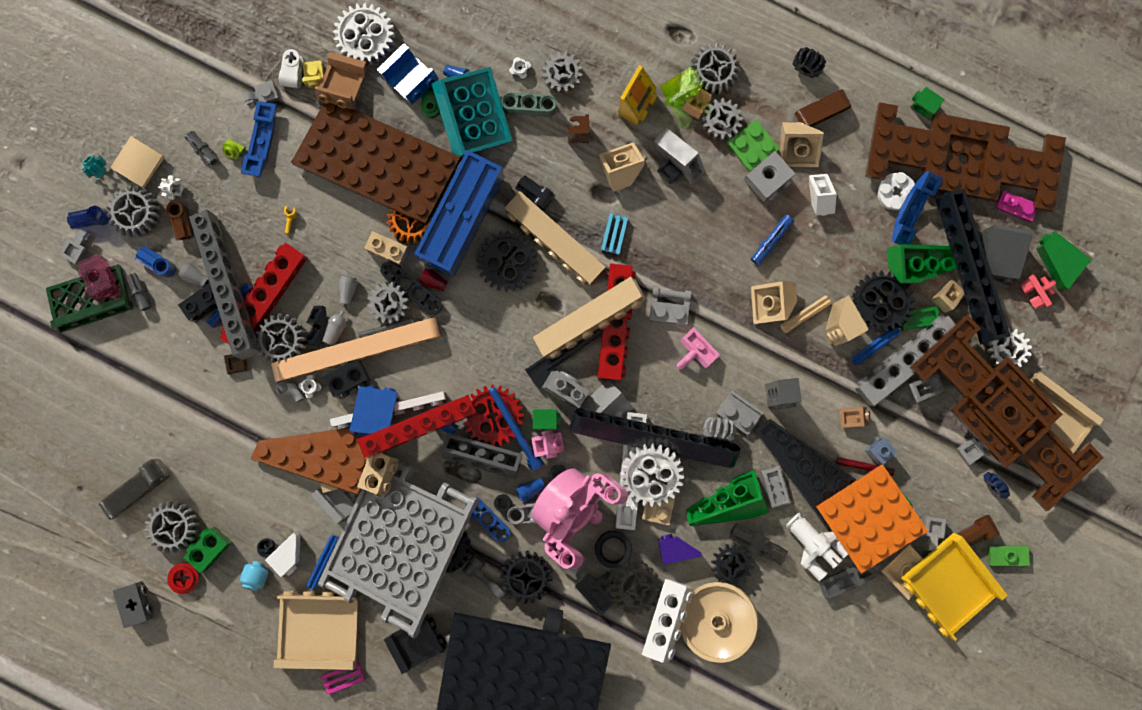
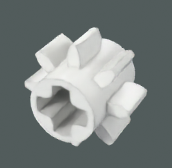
(171, 187)

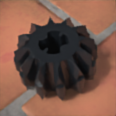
(809, 62)

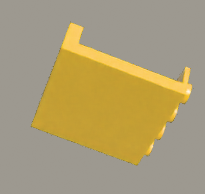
(952, 585)

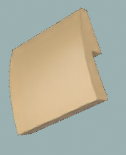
(137, 162)

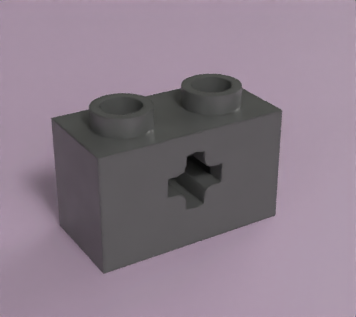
(129, 613)

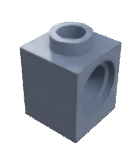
(880, 451)

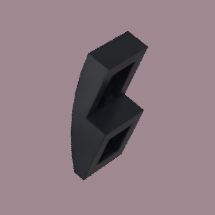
(317, 320)

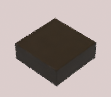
(234, 364)

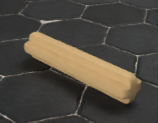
(805, 314)

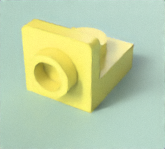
(313, 73)

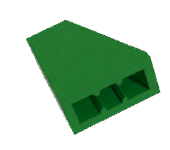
(1061, 259)

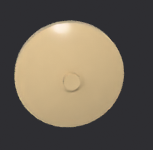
(720, 622)

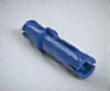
(758, 257)

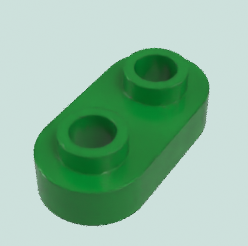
(427, 99)

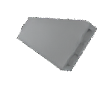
(680, 155)

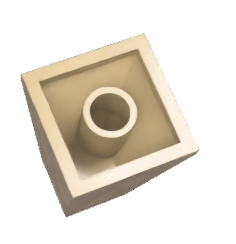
(800, 144)
(622, 166)
(773, 301)

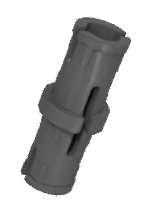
(201, 148)

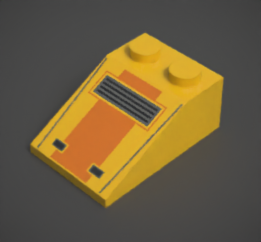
(637, 97)

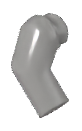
(291, 389)

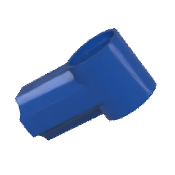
(155, 262)

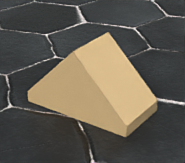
(948, 296)

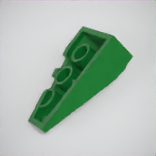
(919, 262)
(734, 502)

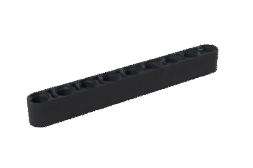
(639, 433)

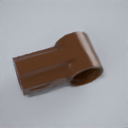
(180, 222)
(982, 529)

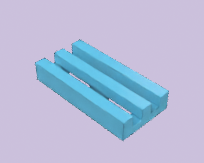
(618, 218)

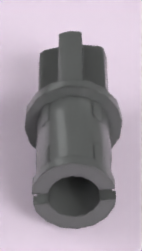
(138, 292)

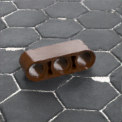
(823, 109)

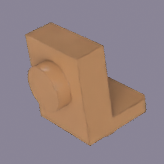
(697, 104)

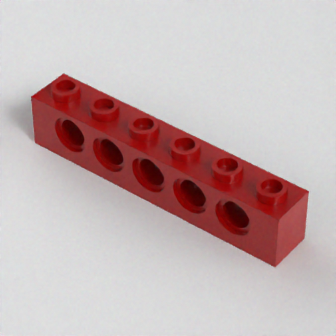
(273, 292)
(605, 370)
(416, 427)

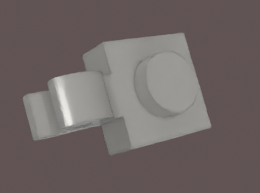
(263, 92)
(73, 249)
(971, 450)
(936, 530)

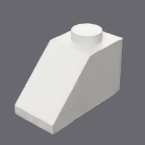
(822, 194)
(286, 556)

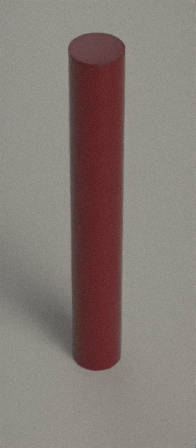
(860, 465)

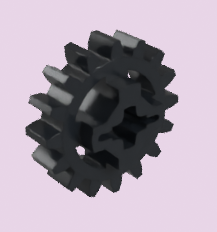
(733, 555)

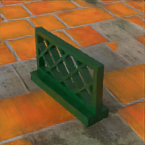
(87, 314)

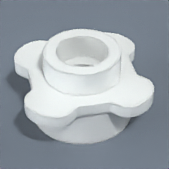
(517, 62)
(309, 381)

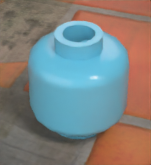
(254, 576)

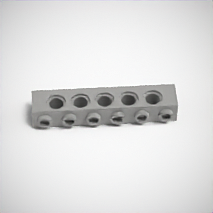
(888, 383)

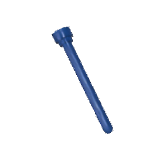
(532, 461)

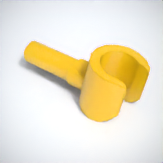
(289, 218)

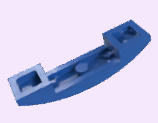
(261, 139)
(912, 207)

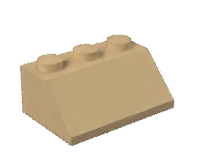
(844, 322)

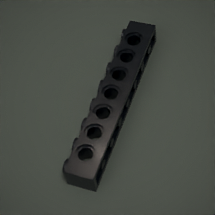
(972, 266)

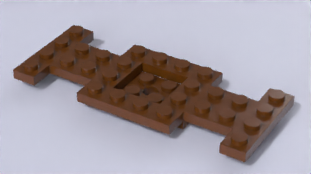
(986, 164)
(988, 394)

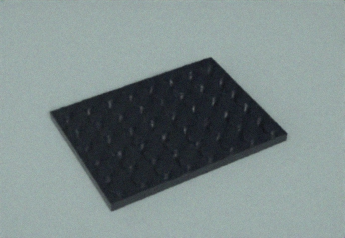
(519, 668)

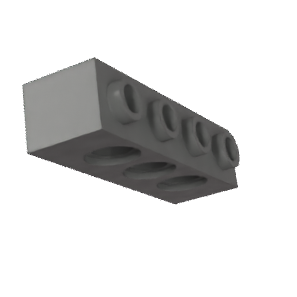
(783, 393)
(481, 456)

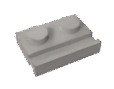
(739, 411)

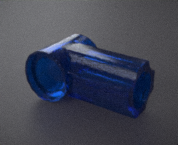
(87, 217)

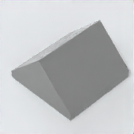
(608, 401)

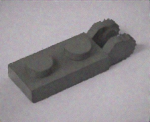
(843, 582)

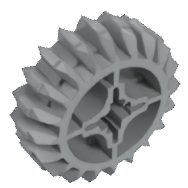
(728, 63)
(129, 197)
(275, 345)
(167, 520)

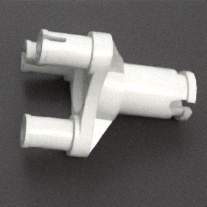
(816, 545)

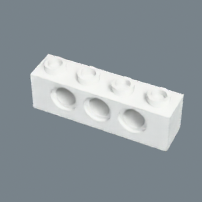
(653, 646)

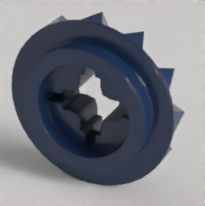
(996, 485)

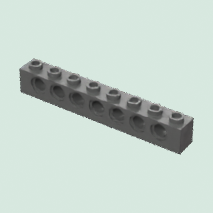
(224, 285)

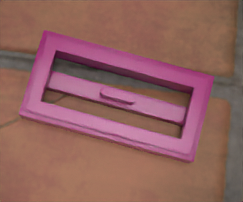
(327, 683)

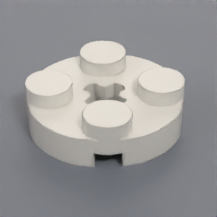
(885, 190)

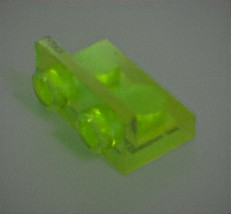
(681, 86)

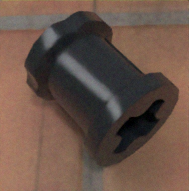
(669, 171)

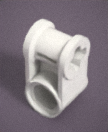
(291, 73)

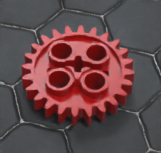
(476, 421)

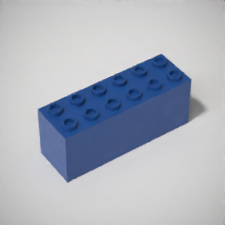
(460, 214)

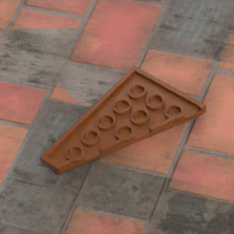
(321, 456)

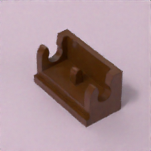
(579, 133)

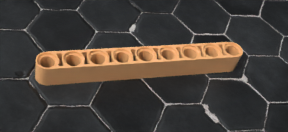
(356, 349)

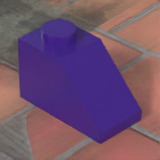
(675, 549)

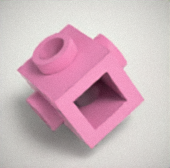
(548, 444)

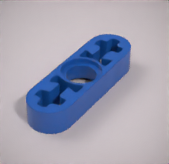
(502, 525)

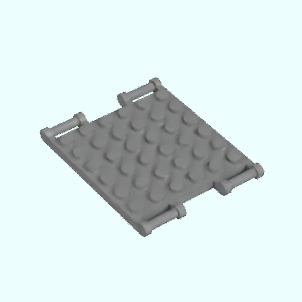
(398, 547)

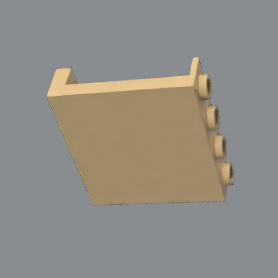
(1076, 417)
(317, 631)

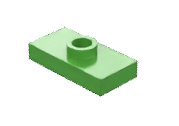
(1008, 556)

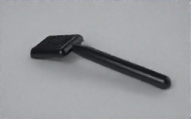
(541, 369)

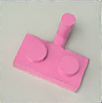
(698, 349)

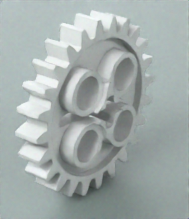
(348, 25)
(641, 489)

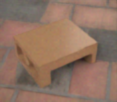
(341, 81)

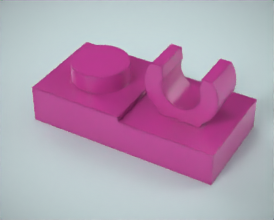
(1016, 206)

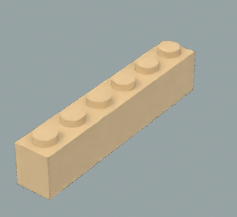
(554, 238)
(589, 318)

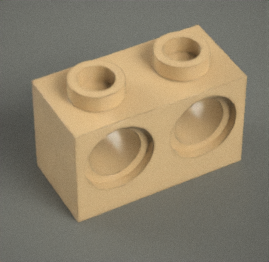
(387, 249)
(374, 471)

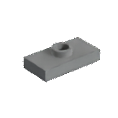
(775, 487)

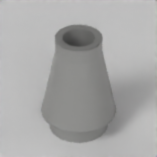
(192, 275)
(347, 287)

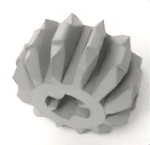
(720, 428)

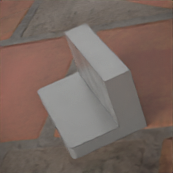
(335, 503)

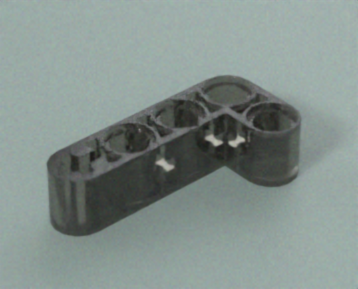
(150, 476)

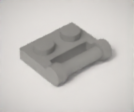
(669, 312)

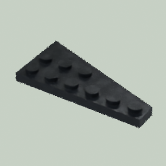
(807, 469)

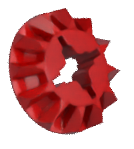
(178, 586)

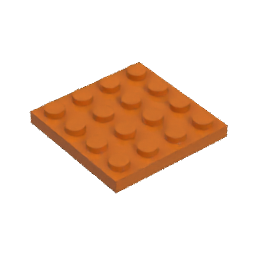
(872, 518)

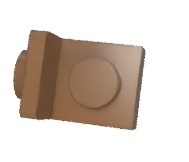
(854, 417)

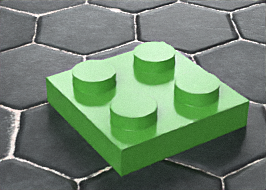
(752, 145)

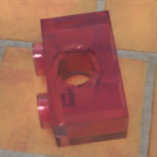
(105, 285)

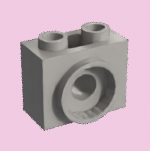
(765, 187)
(566, 388)

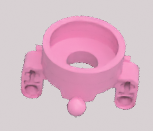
(568, 506)

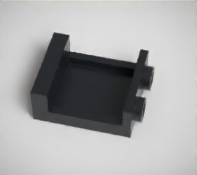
(412, 651)

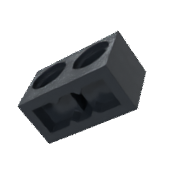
(199, 304)
(345, 374)

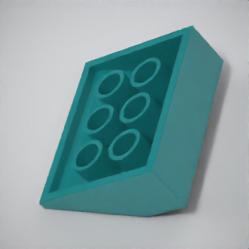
(472, 111)

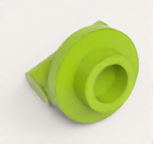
(232, 149)

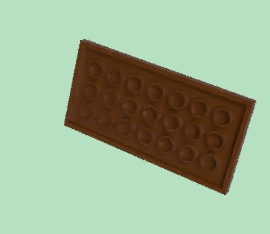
(376, 161)

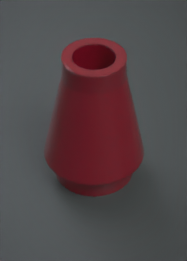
(432, 279)

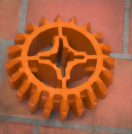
(395, 216)

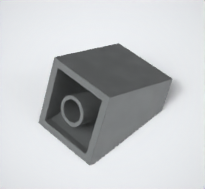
(1006, 251)

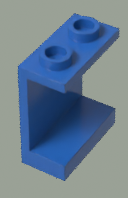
(407, 74)
(373, 410)

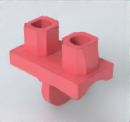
(1041, 299)

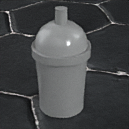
(334, 329)

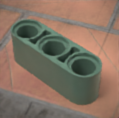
(521, 98)

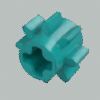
(94, 166)

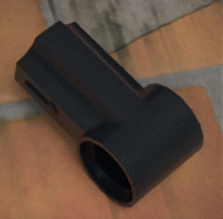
(537, 194)

